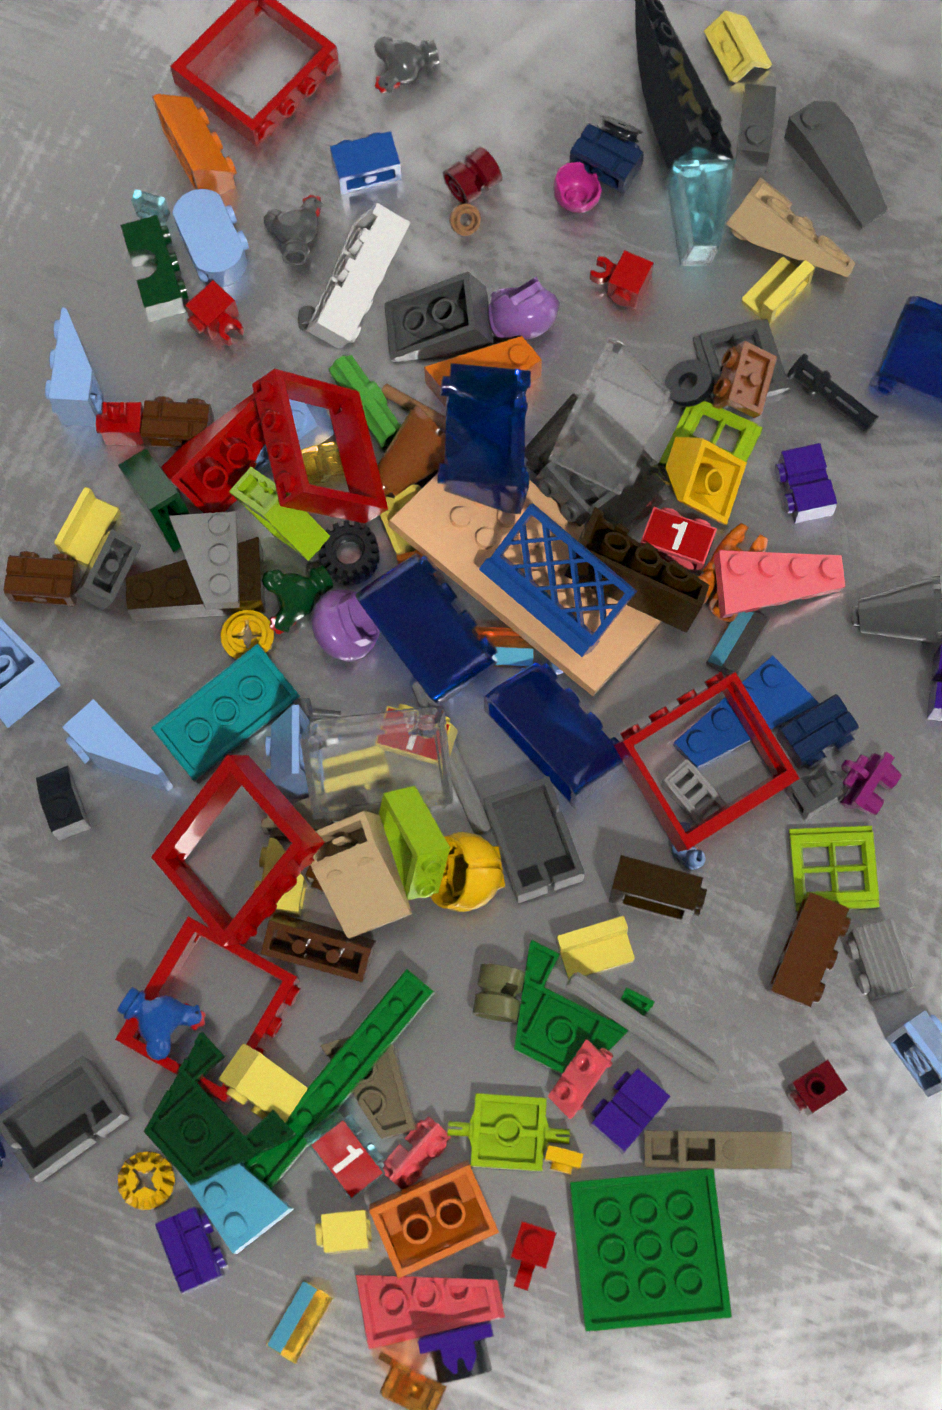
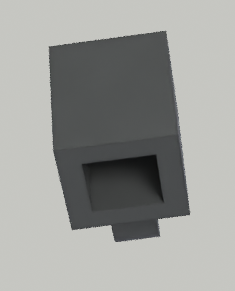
(815, 792)

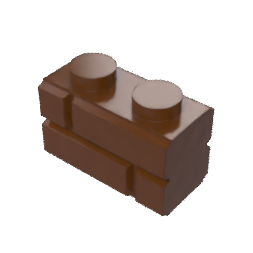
(173, 423)
(42, 579)

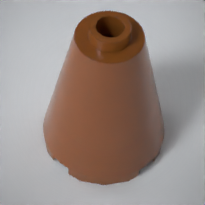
(412, 453)

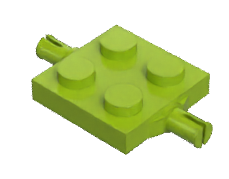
(508, 1132)

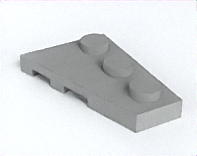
(212, 555)

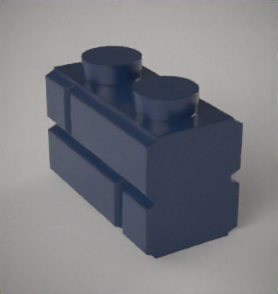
(608, 157)
(817, 732)

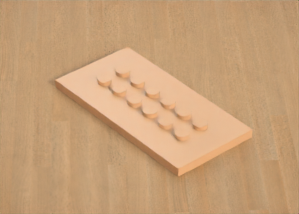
(464, 534)

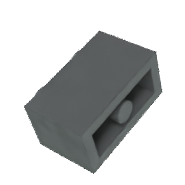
(107, 569)

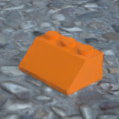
(194, 144)
(432, 1219)

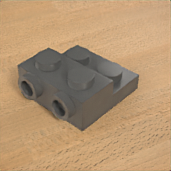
(573, 492)

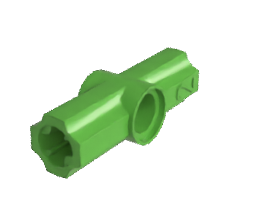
(379, 417)

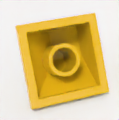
(704, 476)

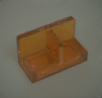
(410, 1386)

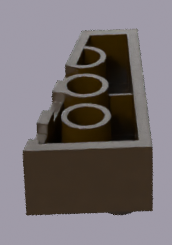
(662, 587)
(172, 593)

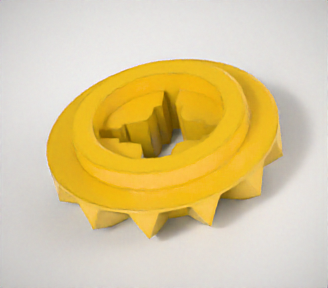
(236, 626)
(163, 1180)

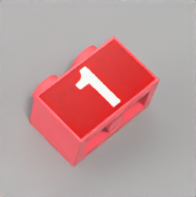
(679, 538)

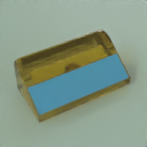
(300, 1322)

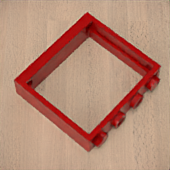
(221, 35)
(354, 443)
(758, 731)
(197, 819)
(169, 969)

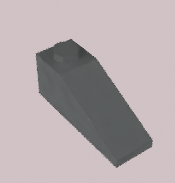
(755, 128)

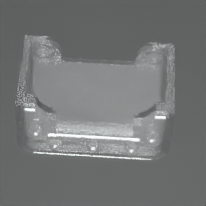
(612, 419)
(365, 755)

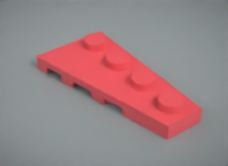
(768, 578)
(424, 1306)

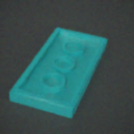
(225, 712)

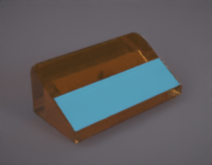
(511, 648)

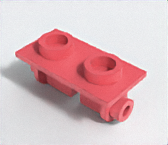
(580, 1078)
(428, 1143)

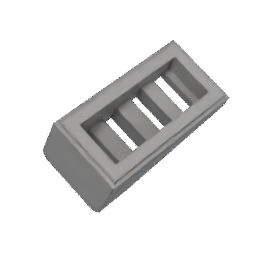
(698, 779)

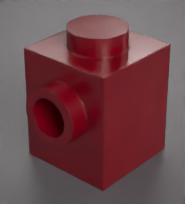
(816, 1088)

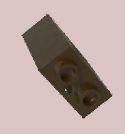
(657, 889)

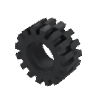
(358, 569)

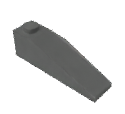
(836, 155)

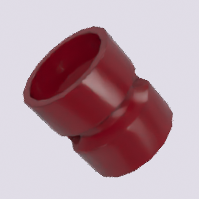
(472, 176)

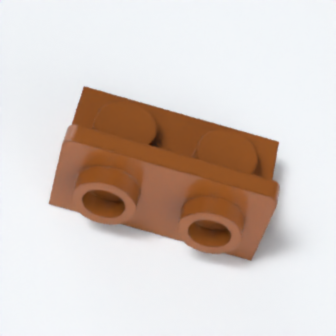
(744, 379)

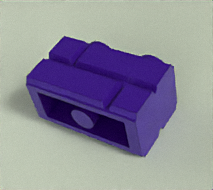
(191, 1249)

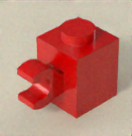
(626, 279)
(214, 313)
(120, 423)
(532, 1249)

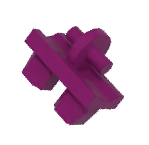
(864, 777)

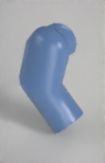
(691, 858)

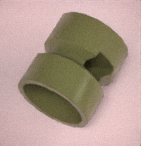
(498, 993)

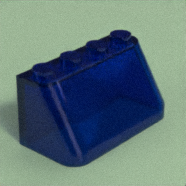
(427, 628)
(554, 732)

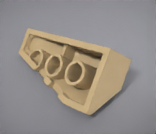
(769, 223)

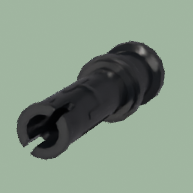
(864, 419)

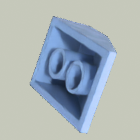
(23, 677)
(101, 740)
(285, 750)
(920, 1050)

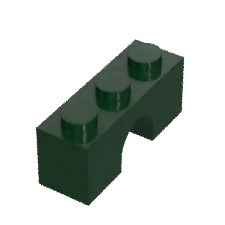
(148, 245)

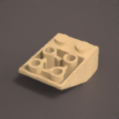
(360, 874)

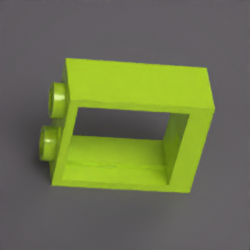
(288, 525)
(414, 841)

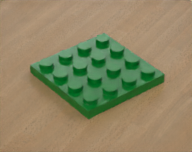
(650, 1250)

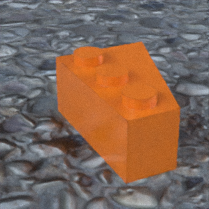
(508, 354)

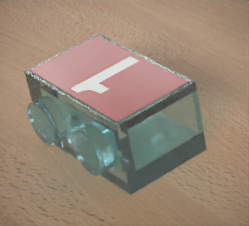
(344, 1154)

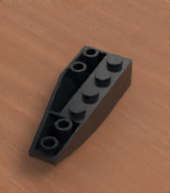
(674, 95)

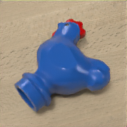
(159, 1019)

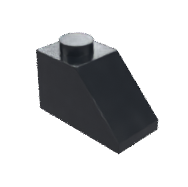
(62, 803)

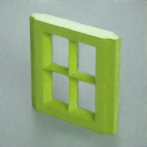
(691, 418)
(830, 838)

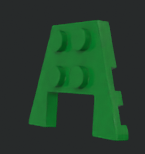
(555, 1027)

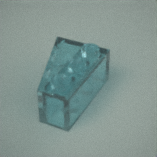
(698, 207)

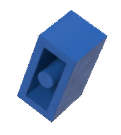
(366, 162)

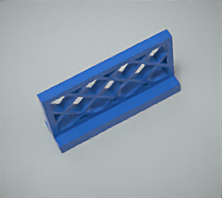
(539, 602)

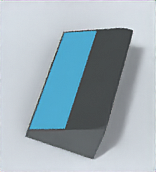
(738, 642)

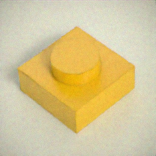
(563, 1159)

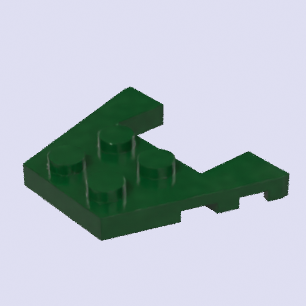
(198, 1132)

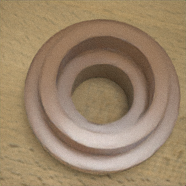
(473, 219)

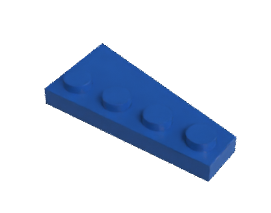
(720, 731)

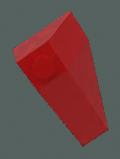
(218, 457)

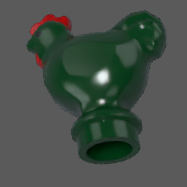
(295, 594)

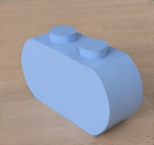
(211, 237)

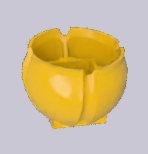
(470, 874)

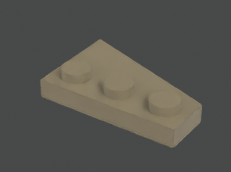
(382, 1093)

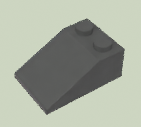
(439, 320)

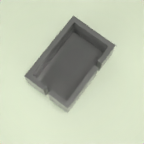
(530, 841)
(61, 1119)

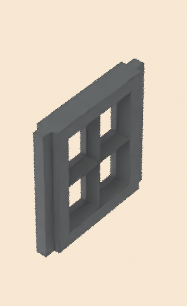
(764, 340)

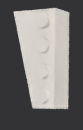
(357, 275)

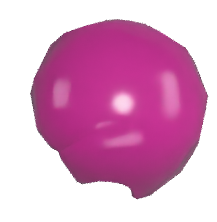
(576, 188)

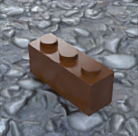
(317, 947)
(809, 950)

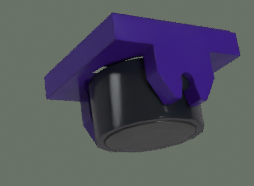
(459, 1352)

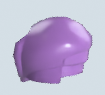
(522, 311)
(343, 626)

